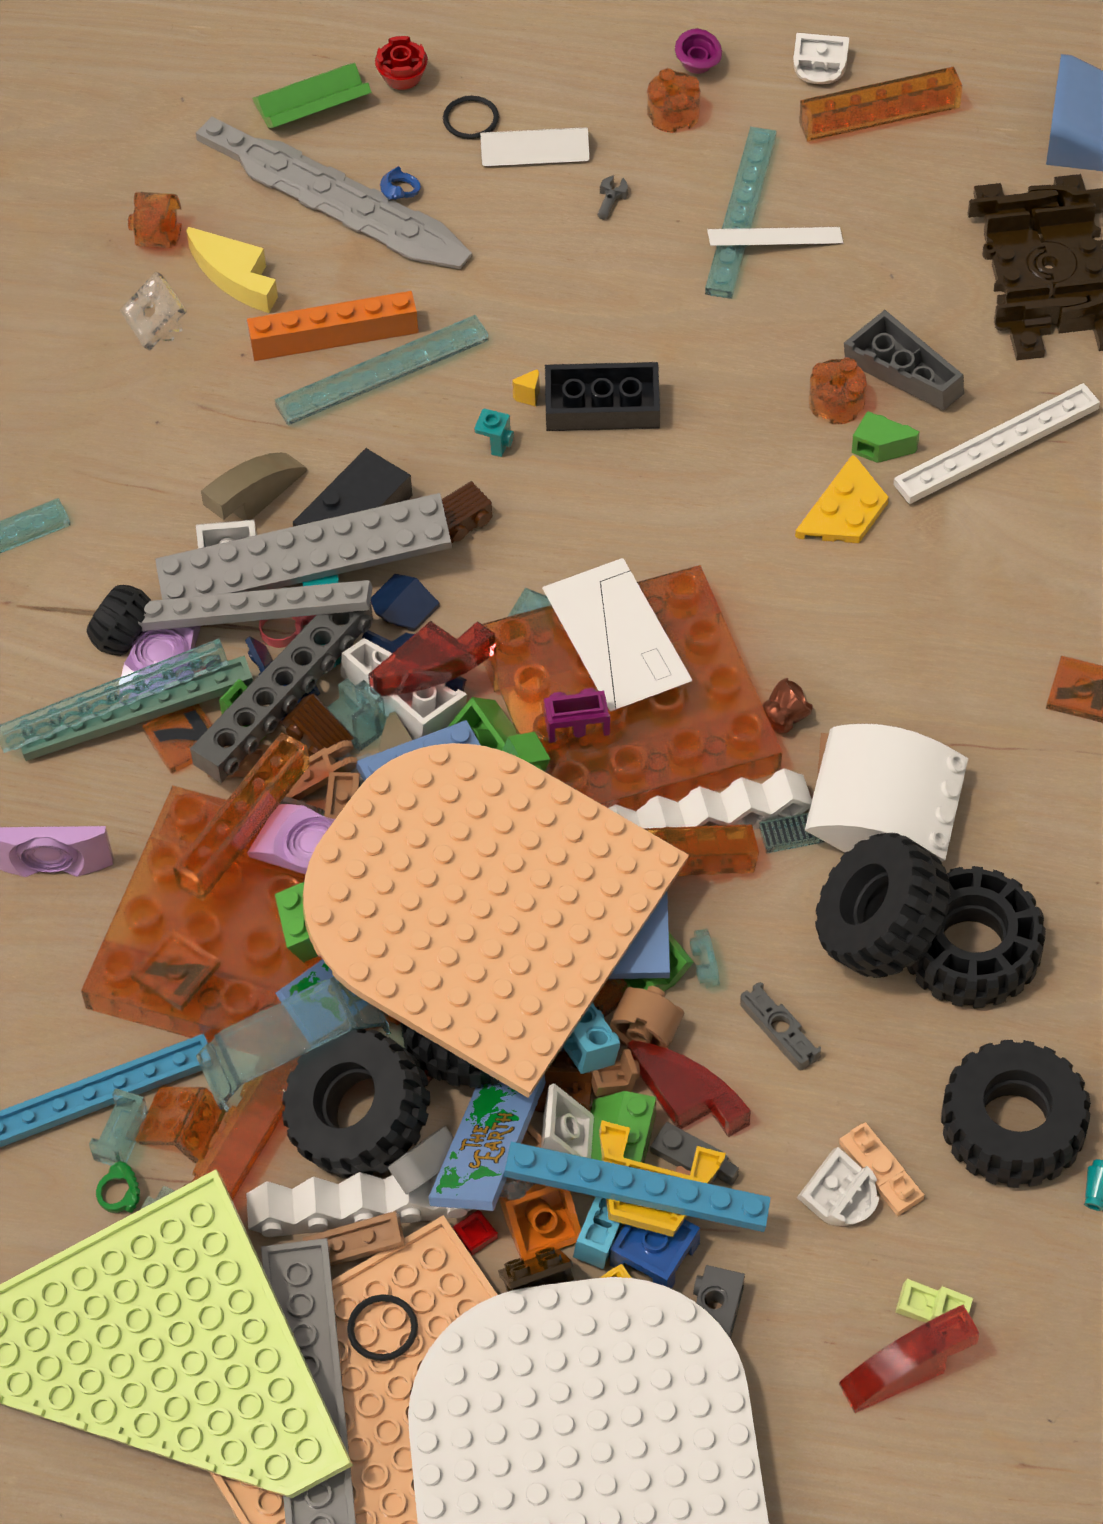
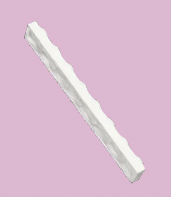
(996, 443)

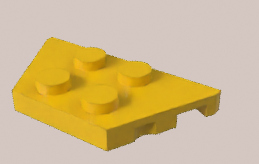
(846, 506)

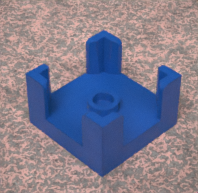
(654, 1252)

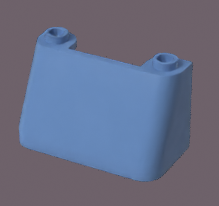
(1077, 116)

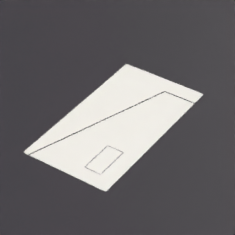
(617, 634)

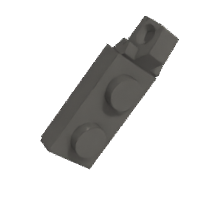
(680, 1147)

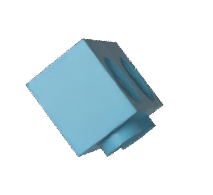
(592, 1042)
(596, 1235)

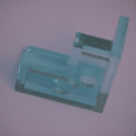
(360, 712)

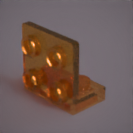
(183, 1119)

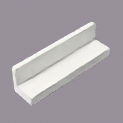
(534, 146)

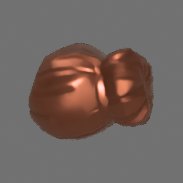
(786, 706)

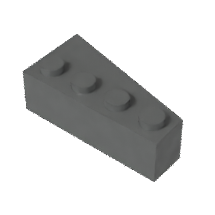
(905, 361)

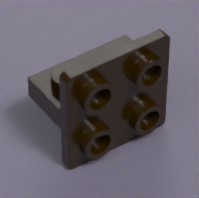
(546, 1268)

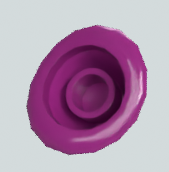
(698, 50)

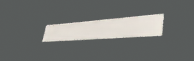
(775, 236)

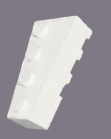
(419, 711)

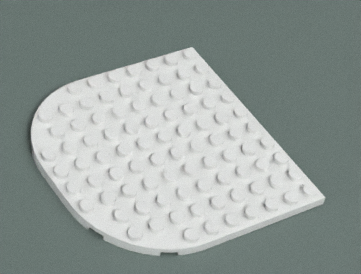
(585, 1412)

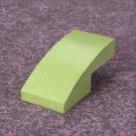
(928, 1303)

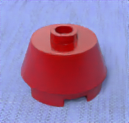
(401, 62)

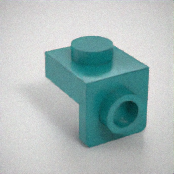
(497, 427)

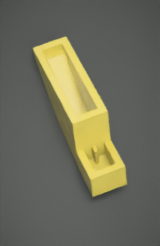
(234, 268)

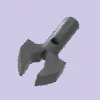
(611, 195)

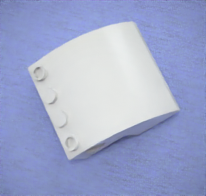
(886, 783)

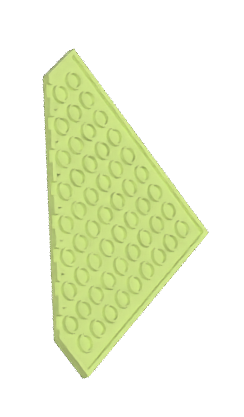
(170, 1346)

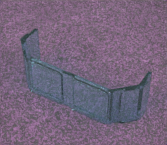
(282, 1035)

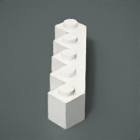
(739, 804)
(324, 1205)

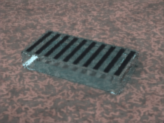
(786, 833)

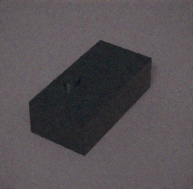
(602, 396)
(361, 486)

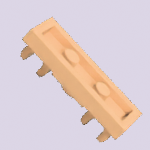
(892, 1180)

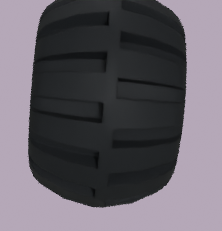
(116, 620)

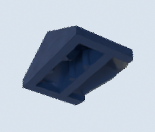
(404, 602)

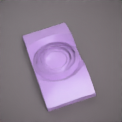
(159, 645)
(290, 837)
(54, 849)

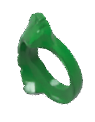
(120, 1171)

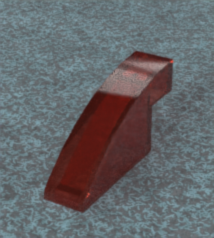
(432, 659)
(688, 1088)
(910, 1359)

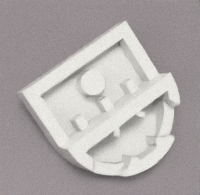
(820, 57)
(841, 1191)

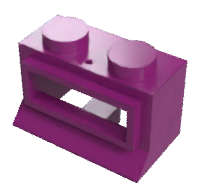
(576, 712)

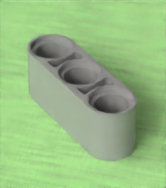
(422, 1161)

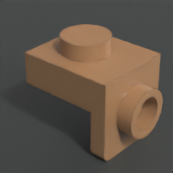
(616, 1077)

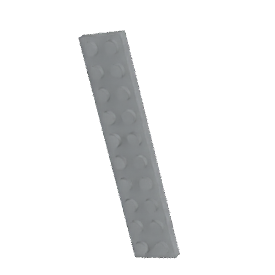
(308, 550)
(305, 1292)

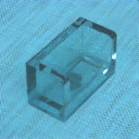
(121, 1129)

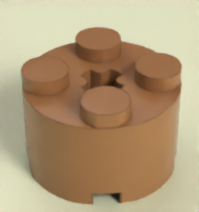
(646, 1017)

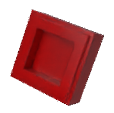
(475, 1232)

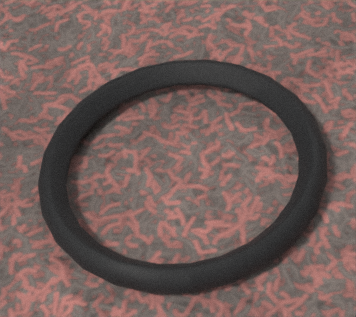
(470, 98)
(388, 1356)

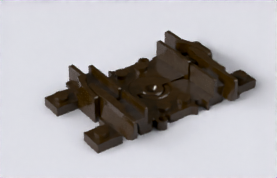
(1066, 226)

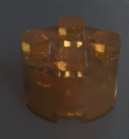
(673, 100)
(155, 219)
(837, 390)

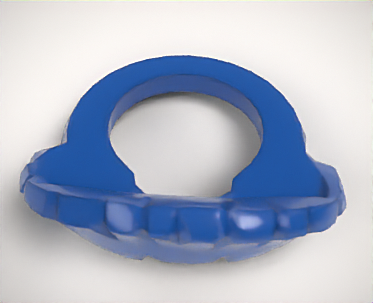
(395, 192)

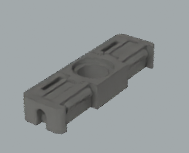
(790, 1042)

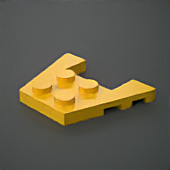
(613, 1144)

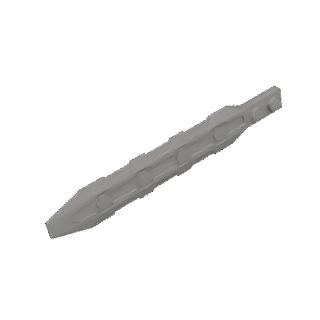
(338, 196)

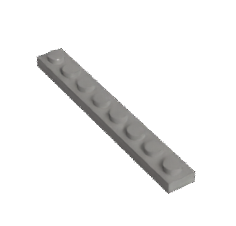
(257, 605)

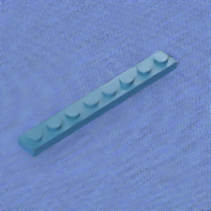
(97, 1090)
(637, 1186)

